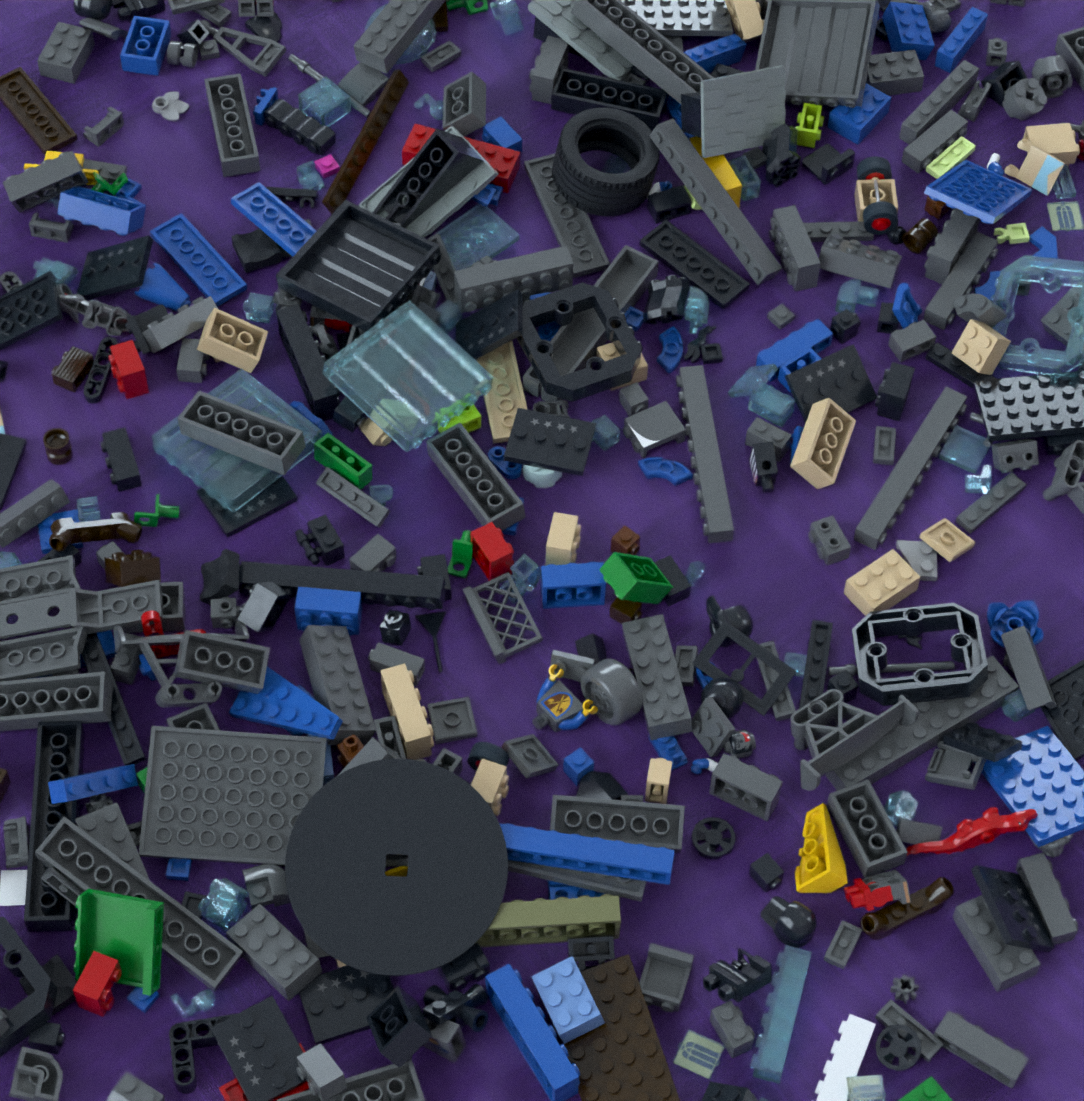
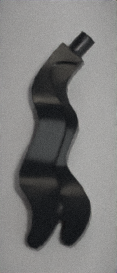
(694, 346)

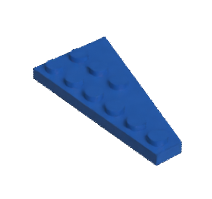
(285, 707)

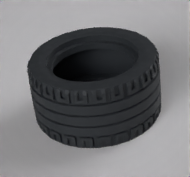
(600, 191)

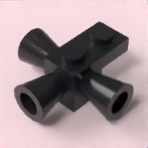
(456, 1007)

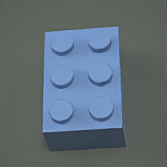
(568, 1000)

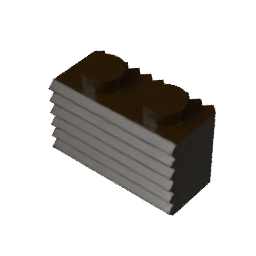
(72, 369)

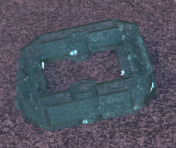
(1040, 270)

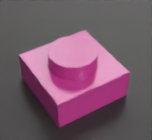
(327, 166)

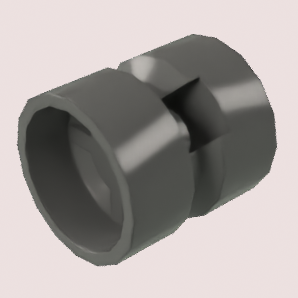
(176, 54)

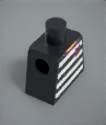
(763, 466)

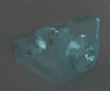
(309, 177)

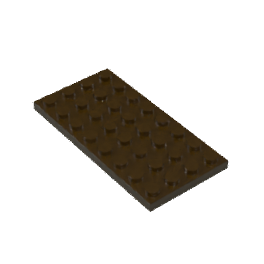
(624, 1054)

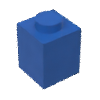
(577, 765)

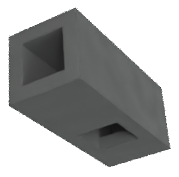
(386, 657)

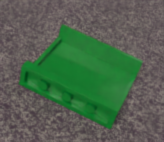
(124, 930)

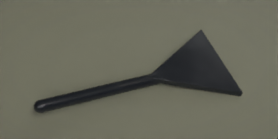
(432, 624)

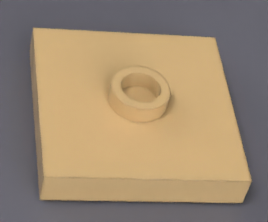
(947, 540)

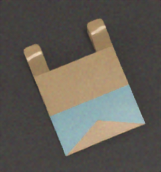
(1038, 169)

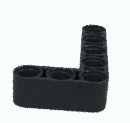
(186, 1045)

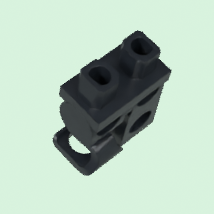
(140, 8)
(739, 977)

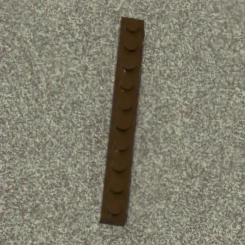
(366, 141)

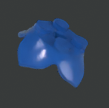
(1004, 618)

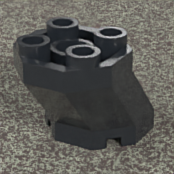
(781, 154)
(666, 300)

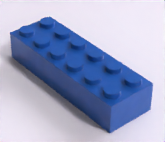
(532, 1034)

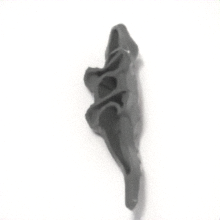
(97, 313)

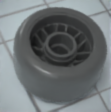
(613, 691)

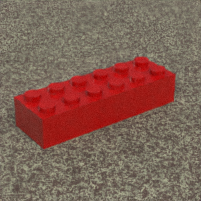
(502, 159)

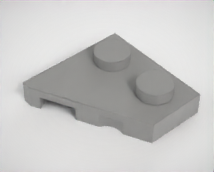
(920, 558)

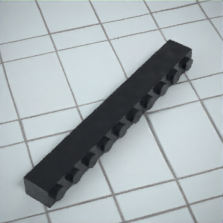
(375, 587)

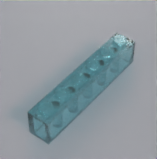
(782, 1013)

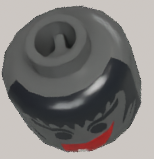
(740, 744)

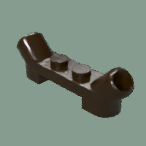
(118, 526)
(926, 900)

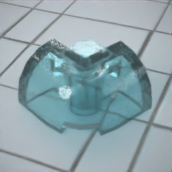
(63, 272)
(696, 308)

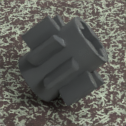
(98, 802)
(900, 984)

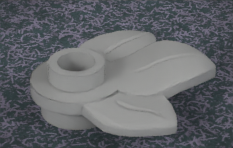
(170, 106)

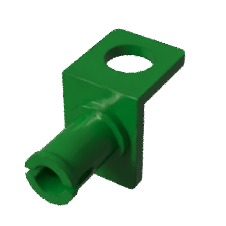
(467, 4)
(102, 185)
(160, 511)
(461, 553)

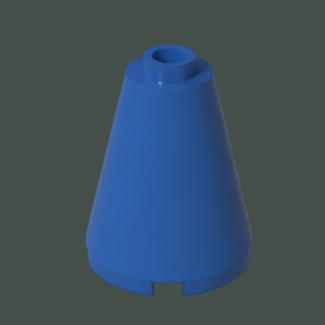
(162, 289)

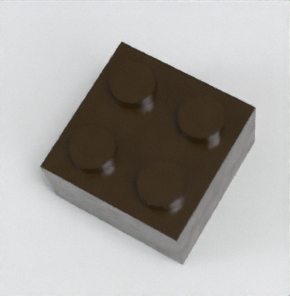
(132, 568)

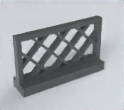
(489, 628)

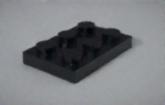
(982, 742)

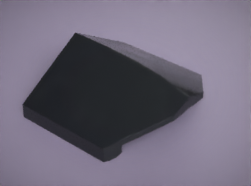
(600, 786)

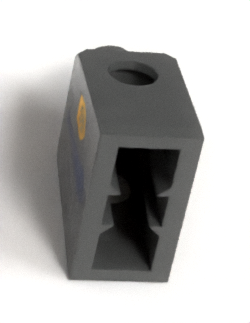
(446, 1040)

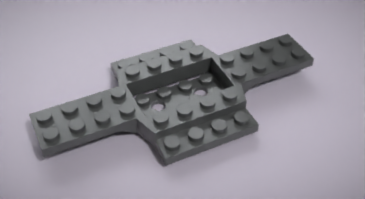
(38, 587)

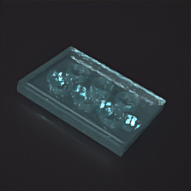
(476, 235)

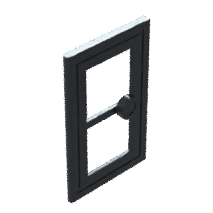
(786, 672)

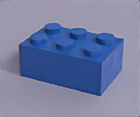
(908, 29)
(146, 45)
(861, 120)
(572, 585)
(328, 608)

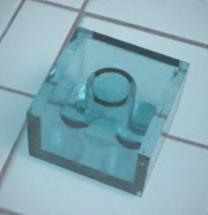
(324, 102)

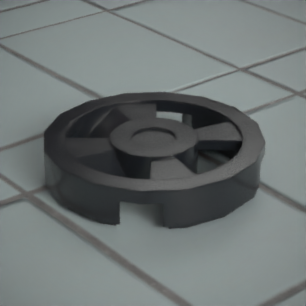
(713, 838)
(898, 1047)

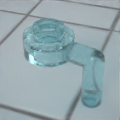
(436, 106)
(202, 1001)

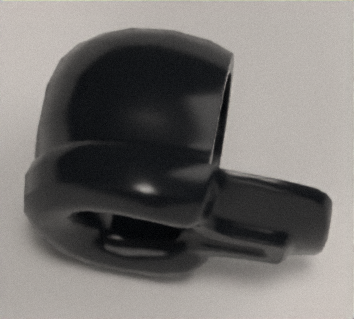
(93, 8)
(736, 616)
(791, 922)

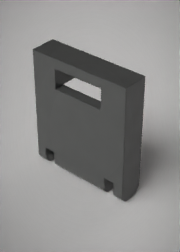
(953, 767)

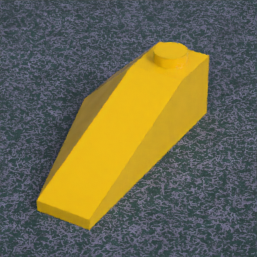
(821, 861)

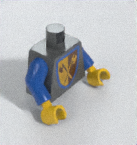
(559, 707)

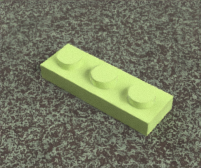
(950, 157)

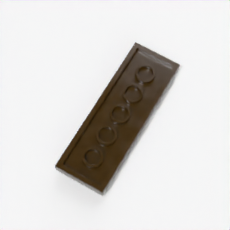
(34, 111)

